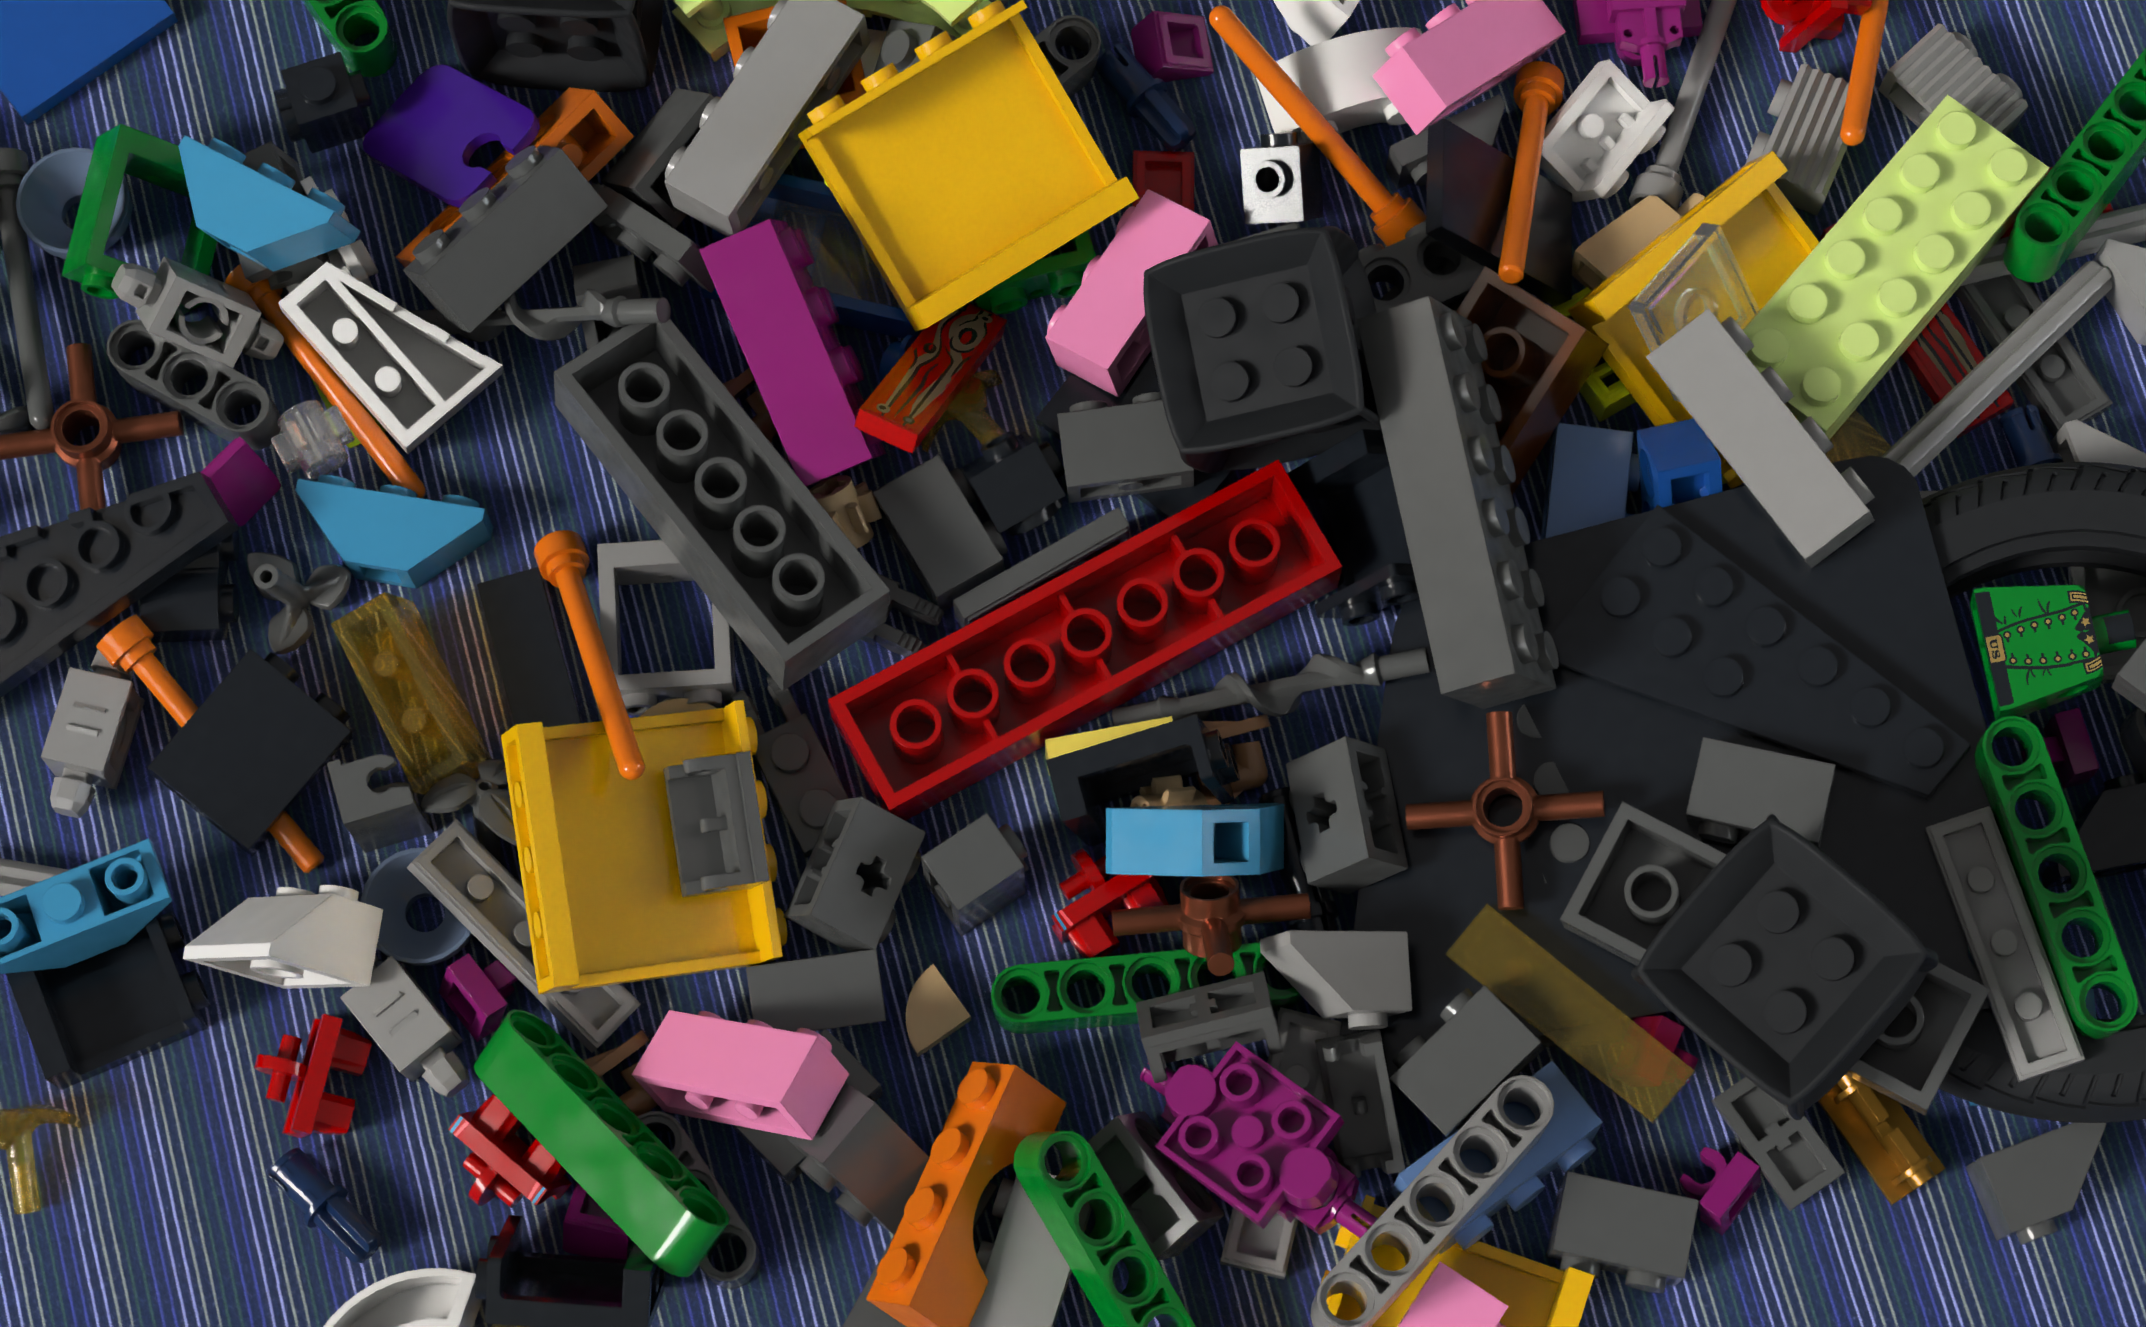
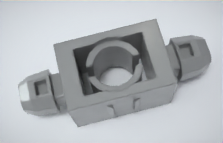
(157, 305)
(90, 734)
(409, 1027)

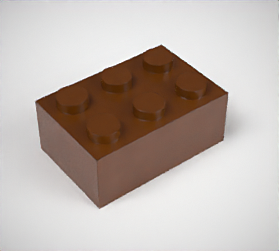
(1532, 363)

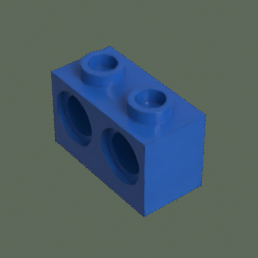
(1676, 464)

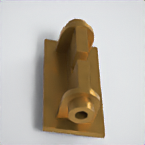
(1881, 1137)

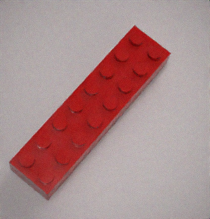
(1085, 642)

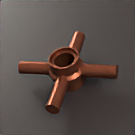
(84, 412)
(1508, 838)
(1211, 917)

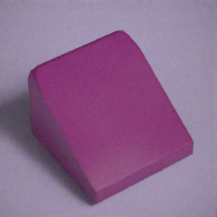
(1173, 46)
(242, 480)
(591, 1230)

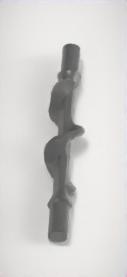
(559, 322)
(1280, 695)

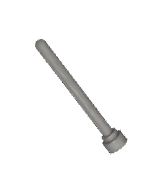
(1662, 177)

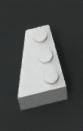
(388, 357)

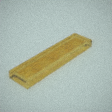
(1570, 1013)

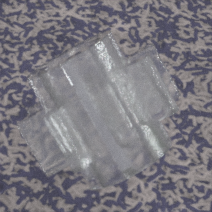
(312, 439)

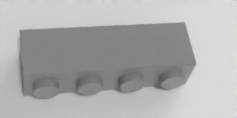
(756, 124)
(1761, 437)
(1022, 1265)

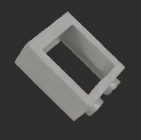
(655, 563)

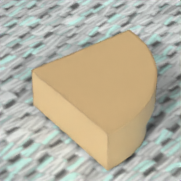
(932, 1011)

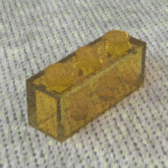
(411, 691)

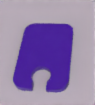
(438, 128)

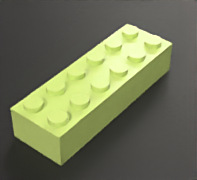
(1892, 262)

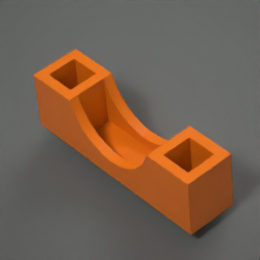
(932, 1263)

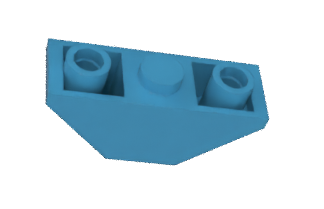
(258, 209)
(391, 532)
(1195, 840)
(82, 910)

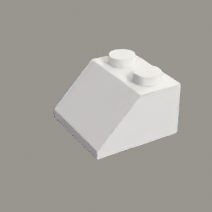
(295, 939)

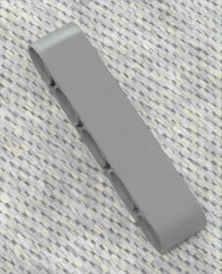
(1449, 1182)

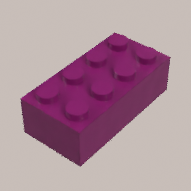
(793, 348)

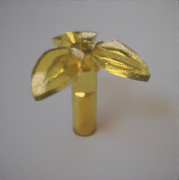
(969, 409)
(16, 1139)

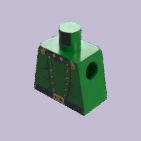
(2043, 644)

